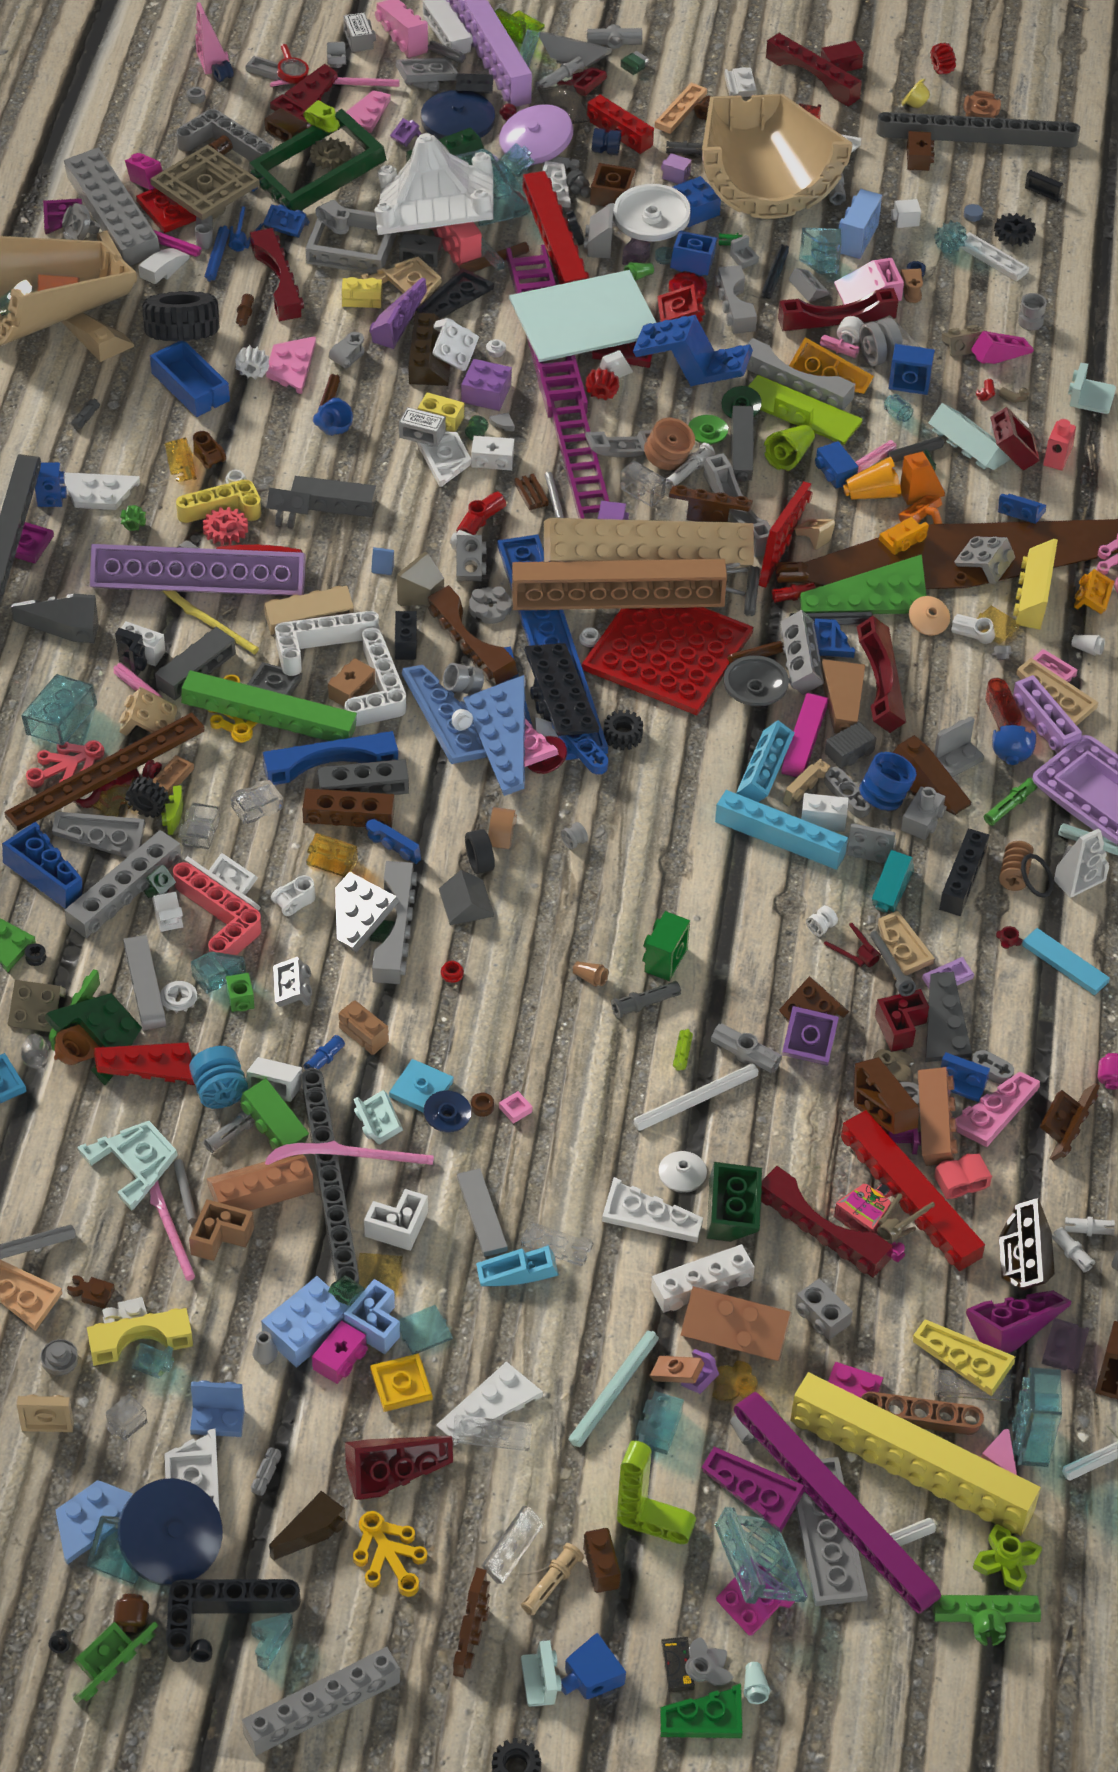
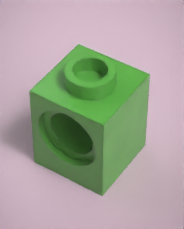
(240, 992)

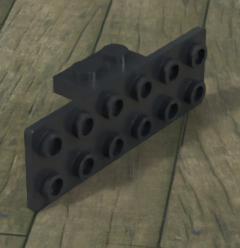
(559, 690)

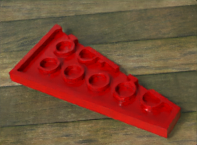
(781, 531)

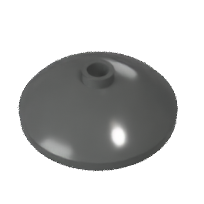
(756, 680)

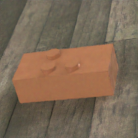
(736, 1323)

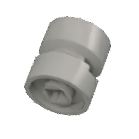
(1032, 311)
(463, 678)

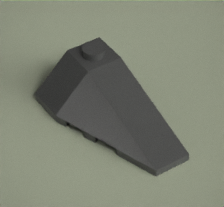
(68, 618)

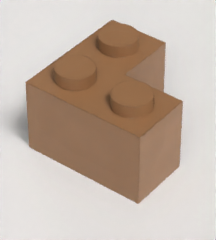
(217, 1225)

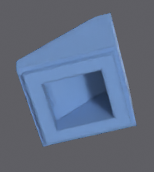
(382, 561)

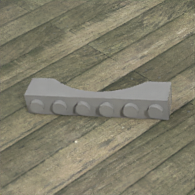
(830, 390)
(722, 479)
(389, 956)

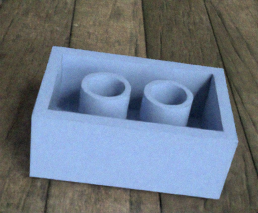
(860, 223)
(304, 1321)

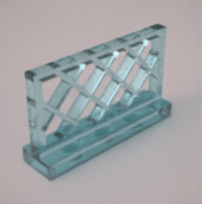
(744, 1559)

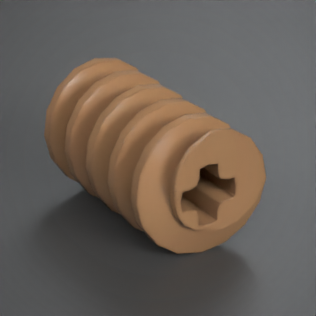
(1011, 873)

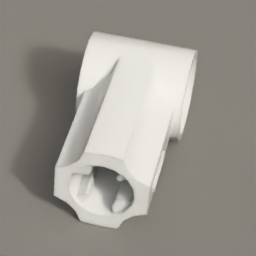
(972, 628)

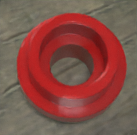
(452, 972)

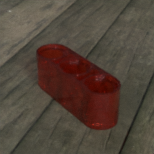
(1002, 703)

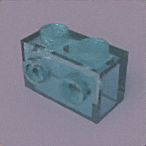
(660, 1422)

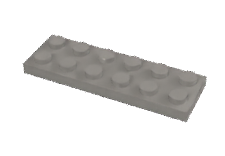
(829, 1555)

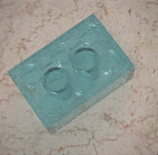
(59, 709)

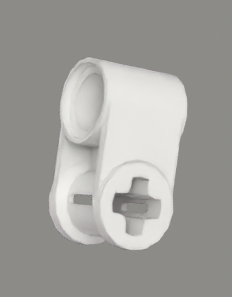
(295, 895)

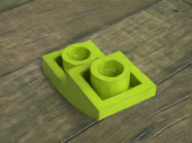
(173, 810)

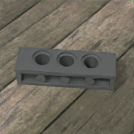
(371, 777)

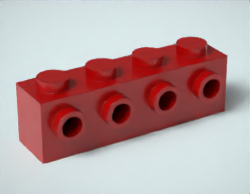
(610, 116)

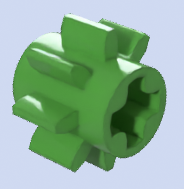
(133, 518)

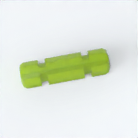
(682, 1049)

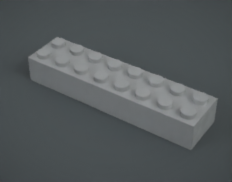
(112, 205)

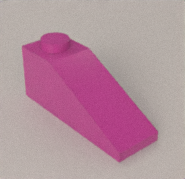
(998, 347)

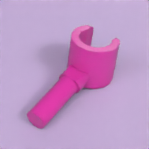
(898, 1251)

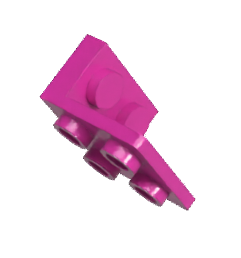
(749, 1615)

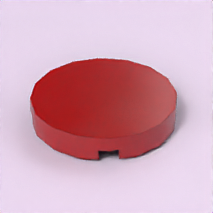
(686, 279)

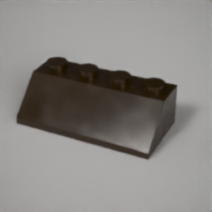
(423, 365)

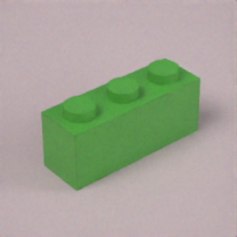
(272, 1115)

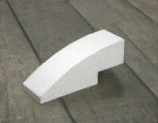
(162, 265)

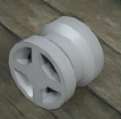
(574, 835)

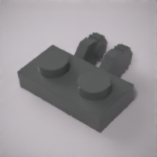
(288, 501)

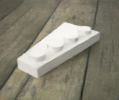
(636, 1210)

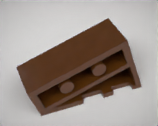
(884, 1097)

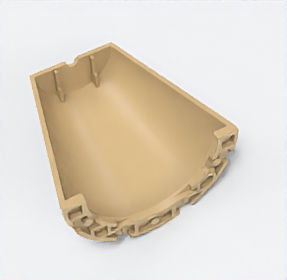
(770, 155)
(100, 271)

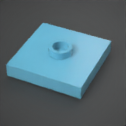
(418, 1084)

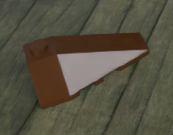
(932, 774)

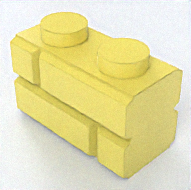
(362, 292)

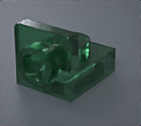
(346, 1290)

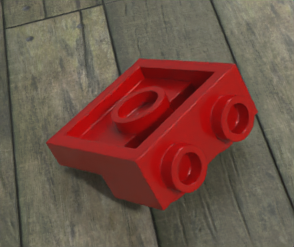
(681, 303)

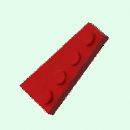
(148, 1061)

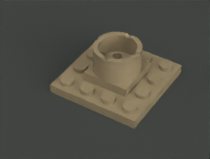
(205, 182)

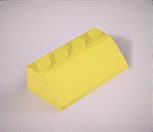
(1035, 584)

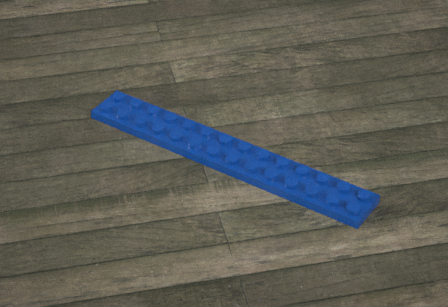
(546, 626)

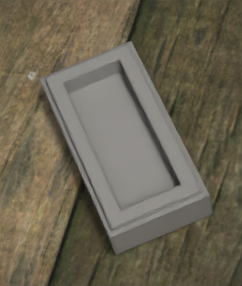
(263, 67)

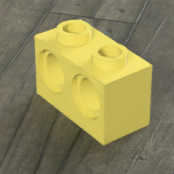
(446, 407)

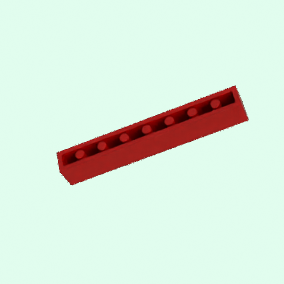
(553, 228)
(899, 1173)

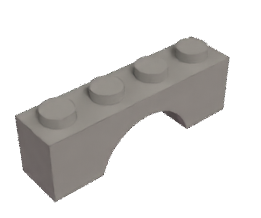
(740, 314)

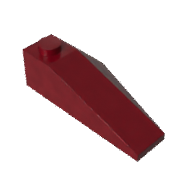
(384, 1464)

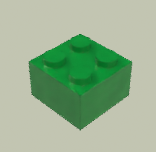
(666, 945)

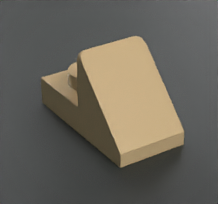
(818, 530)

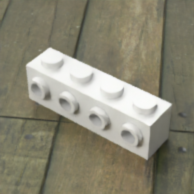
(447, 25)
(712, 1273)

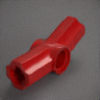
(480, 511)

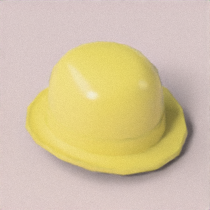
(917, 96)

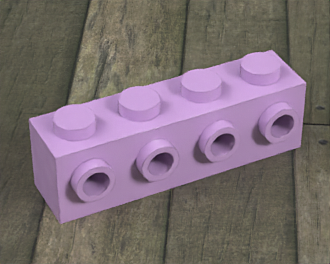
(1045, 714)

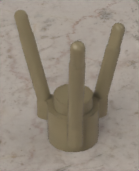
(892, 1228)

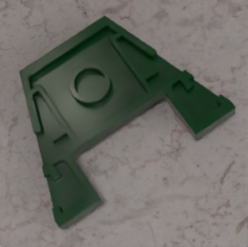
(104, 1022)

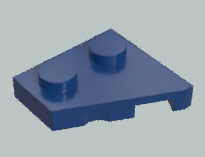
(831, 639)

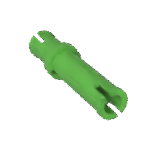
(1016, 797)

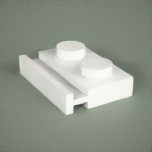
(740, 82)

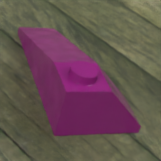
(1015, 1321)

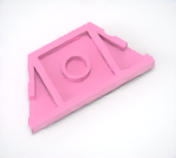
(291, 362)

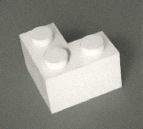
(400, 1224)

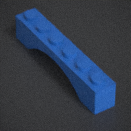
(286, 764)

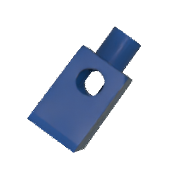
(592, 1669)

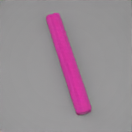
(178, 244)

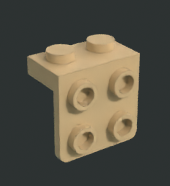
(146, 711)

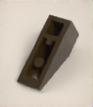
(312, 1525)

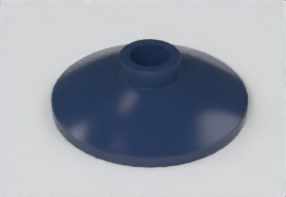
(447, 1103)

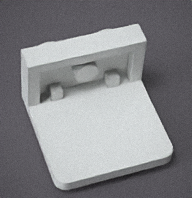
(454, 343)

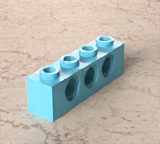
(766, 762)

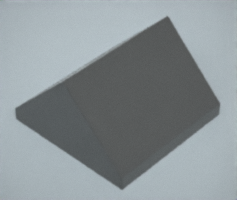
(465, 898)

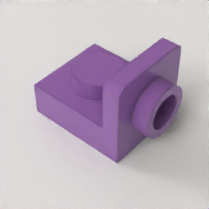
(405, 132)
(707, 1374)

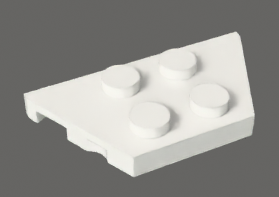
(446, 459)
(99, 490)
(196, 1464)

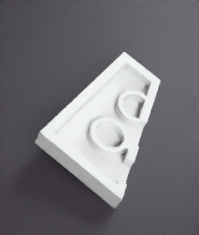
(557, 173)

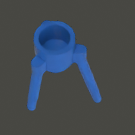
(238, 240)

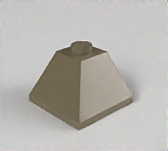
(418, 581)

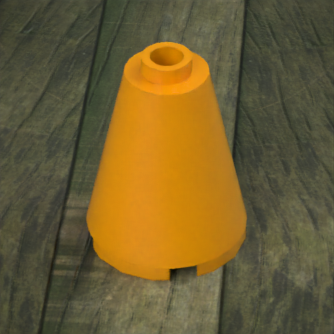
(874, 482)

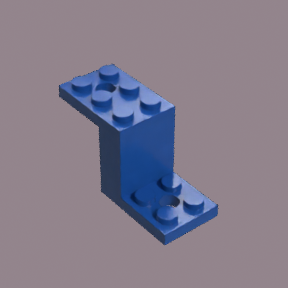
(693, 350)

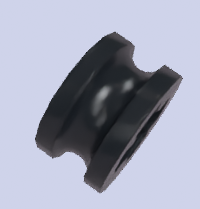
(35, 960)

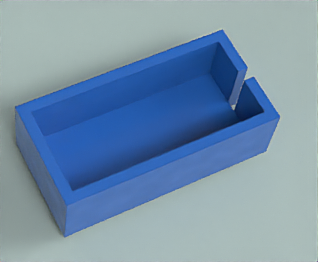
(189, 378)

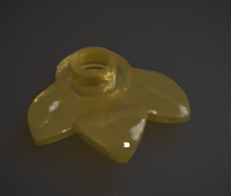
(733, 1380)

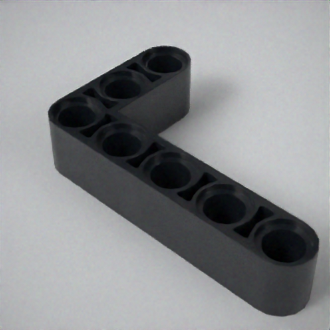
(222, 1604)

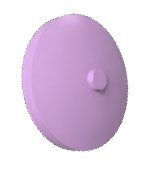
(541, 128)

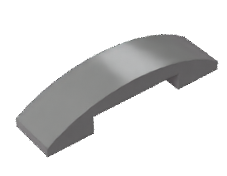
(617, 446)

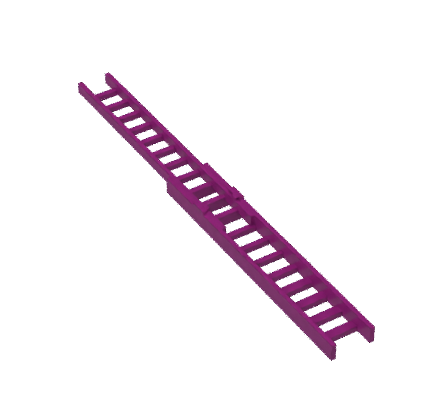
(576, 392)

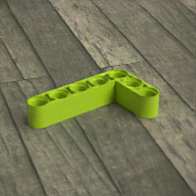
(639, 1511)

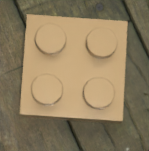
(45, 1413)

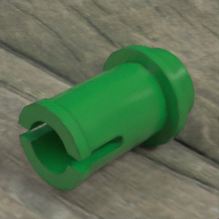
(729, 237)

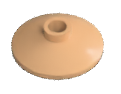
(924, 621)

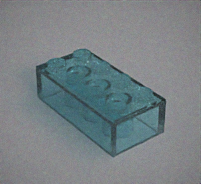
(1037, 1417)

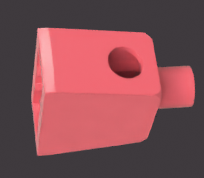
(1063, 435)

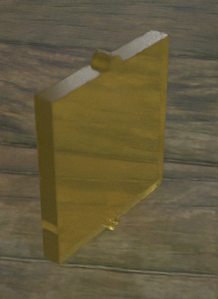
(1003, 624)
(381, 1268)

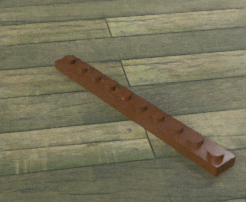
(104, 772)

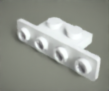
(230, 876)

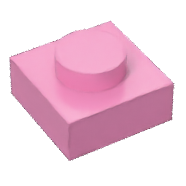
(515, 1107)

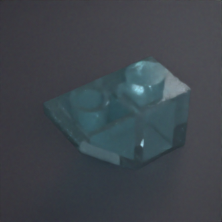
(213, 967)

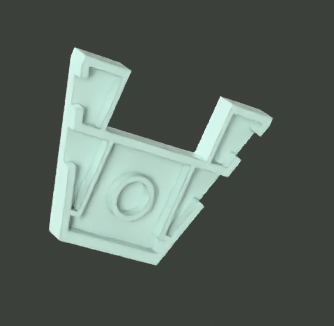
(142, 1152)

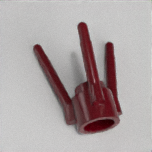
(867, 953)

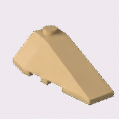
(98, 337)

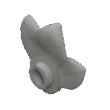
(709, 1662)

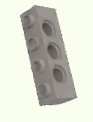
(802, 652)

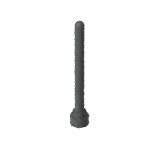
(904, 984)

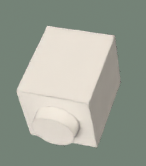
(906, 213)

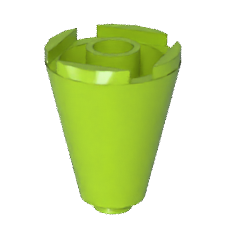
(788, 446)

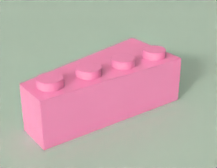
(403, 27)

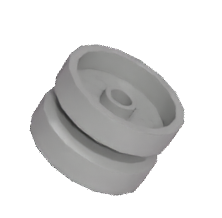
(879, 340)

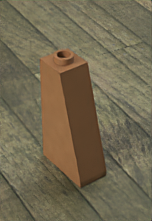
(843, 689)

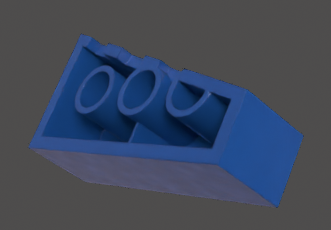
(42, 865)

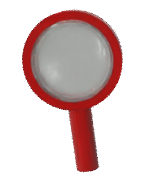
(290, 68)

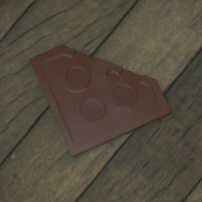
(470, 1631)

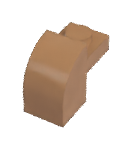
(502, 827)

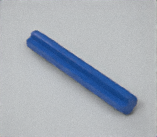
(217, 253)

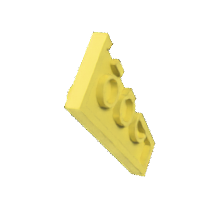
(968, 1357)

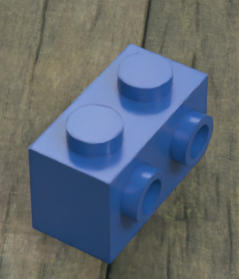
(835, 464)
(50, 486)

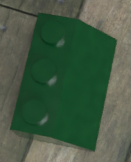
(733, 1201)

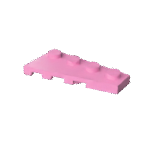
(995, 1111)

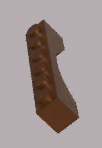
(493, 660)

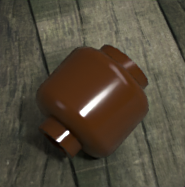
(131, 1613)

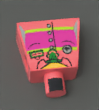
(863, 1207)

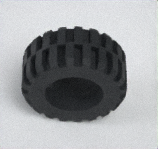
(180, 316)

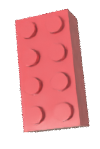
(460, 241)

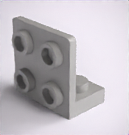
(955, 747)
(870, 843)

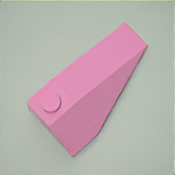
(207, 43)

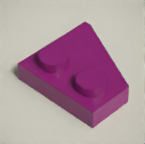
(54, 213)

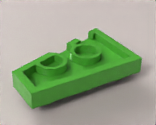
(12, 944)

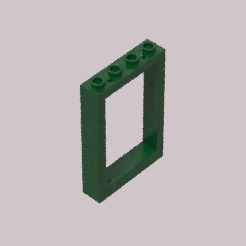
(327, 183)

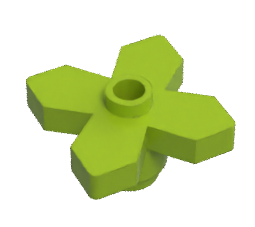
(1008, 1557)

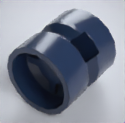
(606, 141)

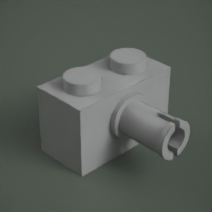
(923, 813)

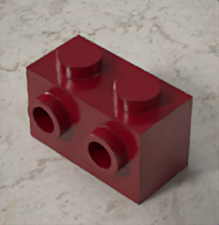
(845, 55)

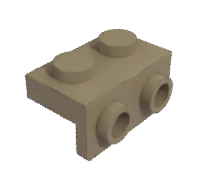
(962, 341)

